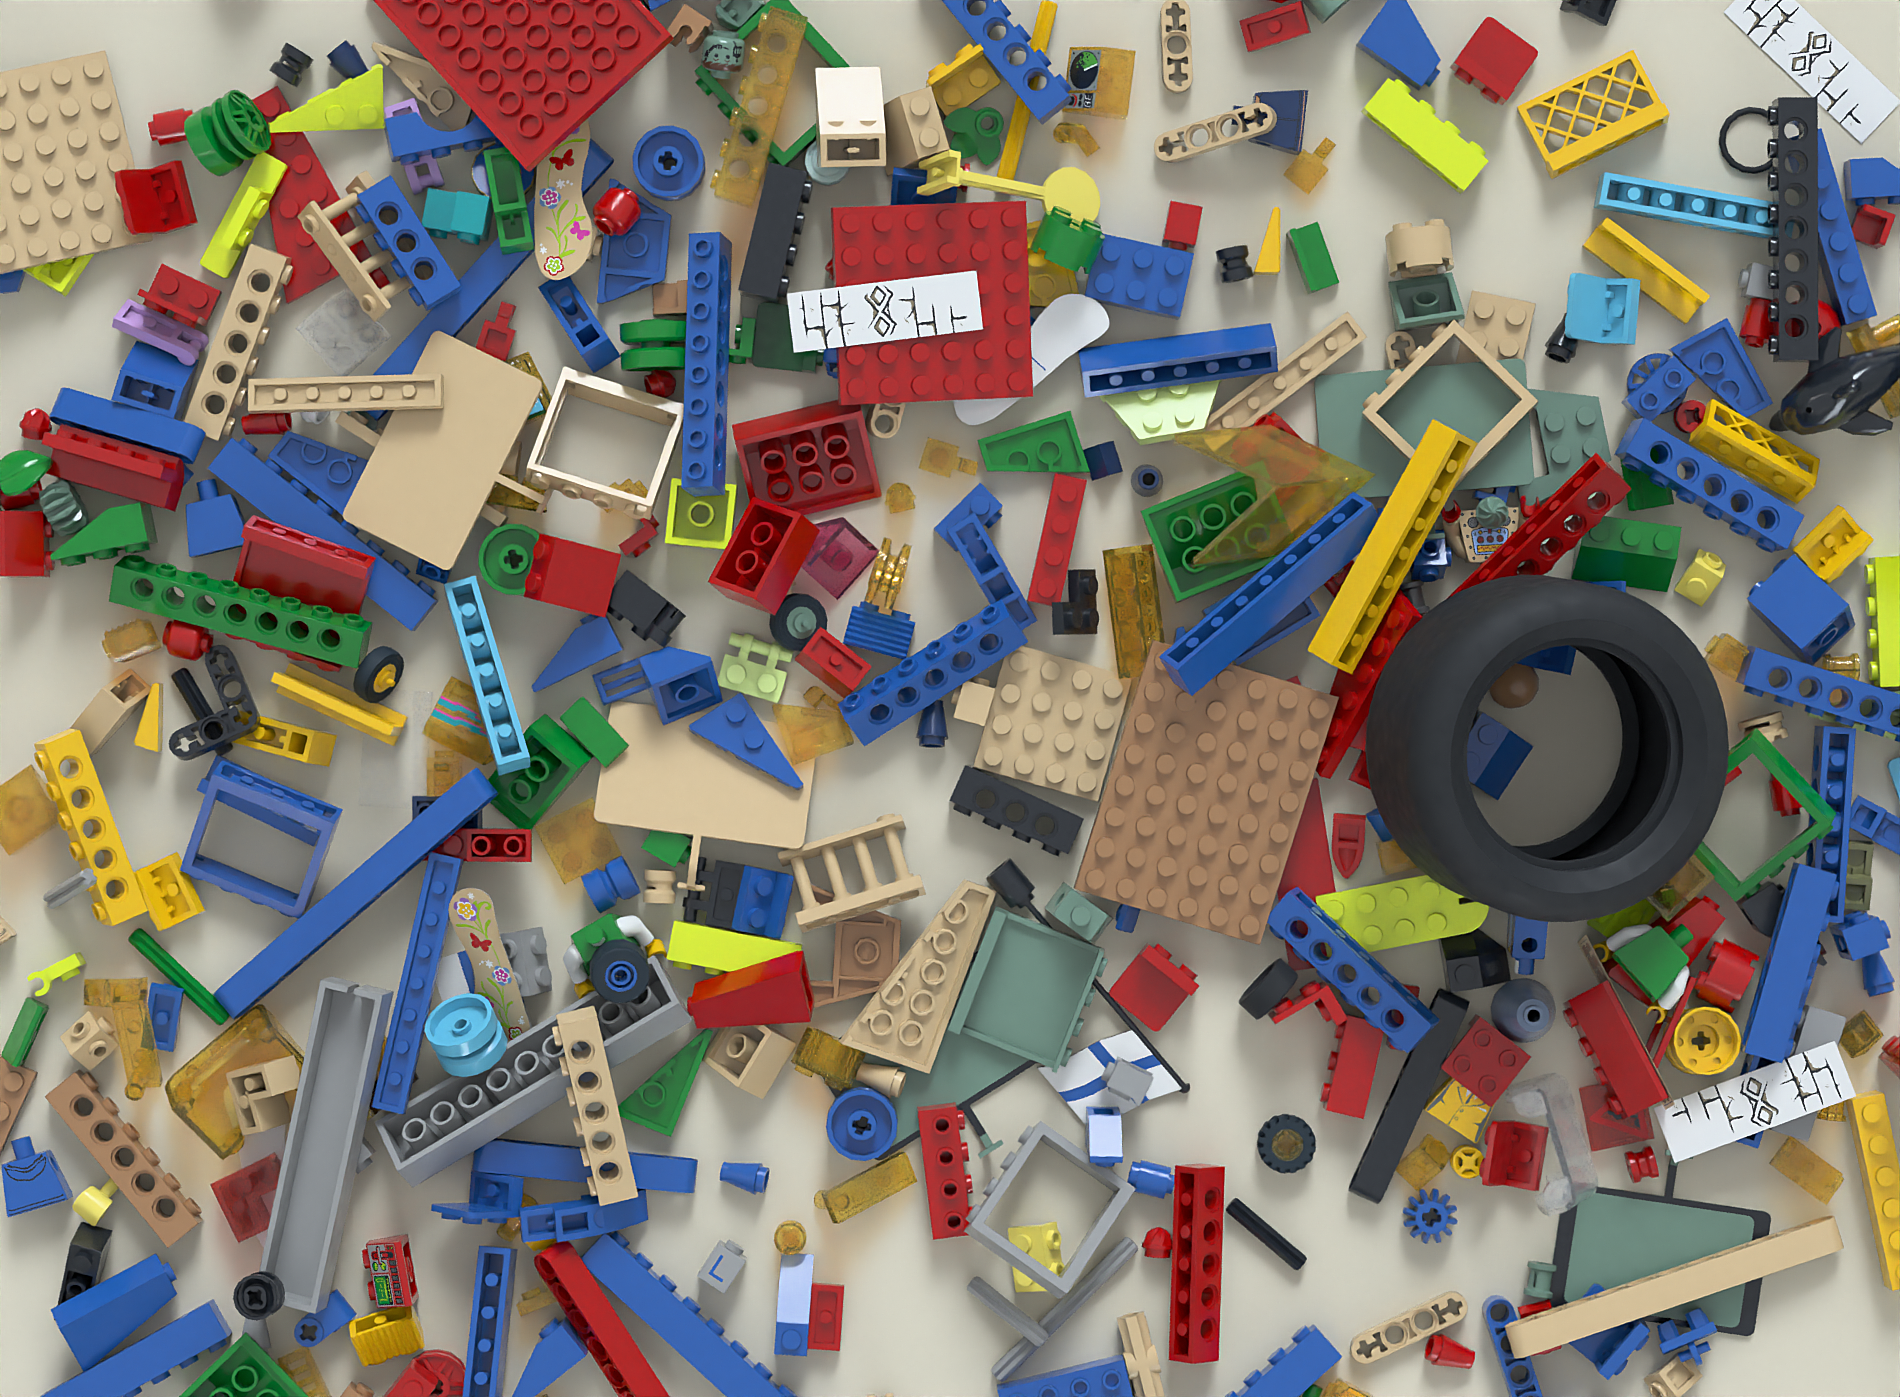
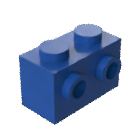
(977, 501)
(1860, 935)

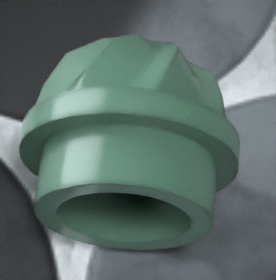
(1492, 512)

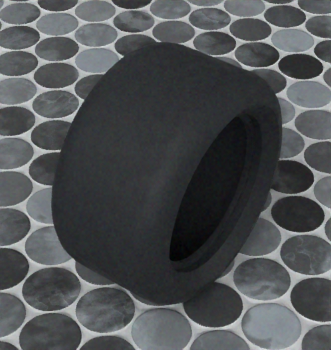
(1666, 773)

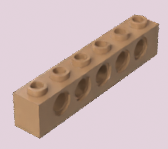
(106, 1152)

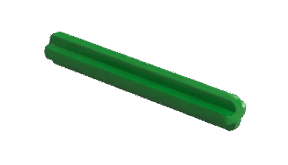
(178, 976)

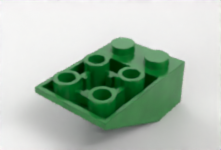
(116, 529)

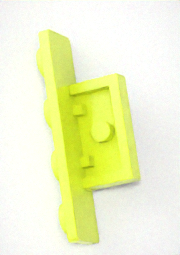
(243, 215)

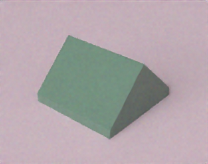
(1425, 302)

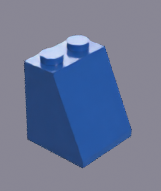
(1801, 610)

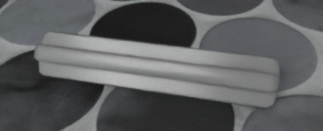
(70, 888)
(1008, 1311)

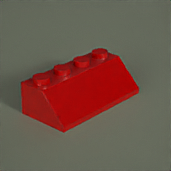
(1614, 1050)

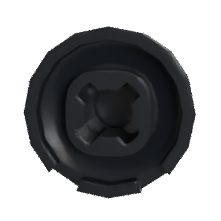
(259, 1295)

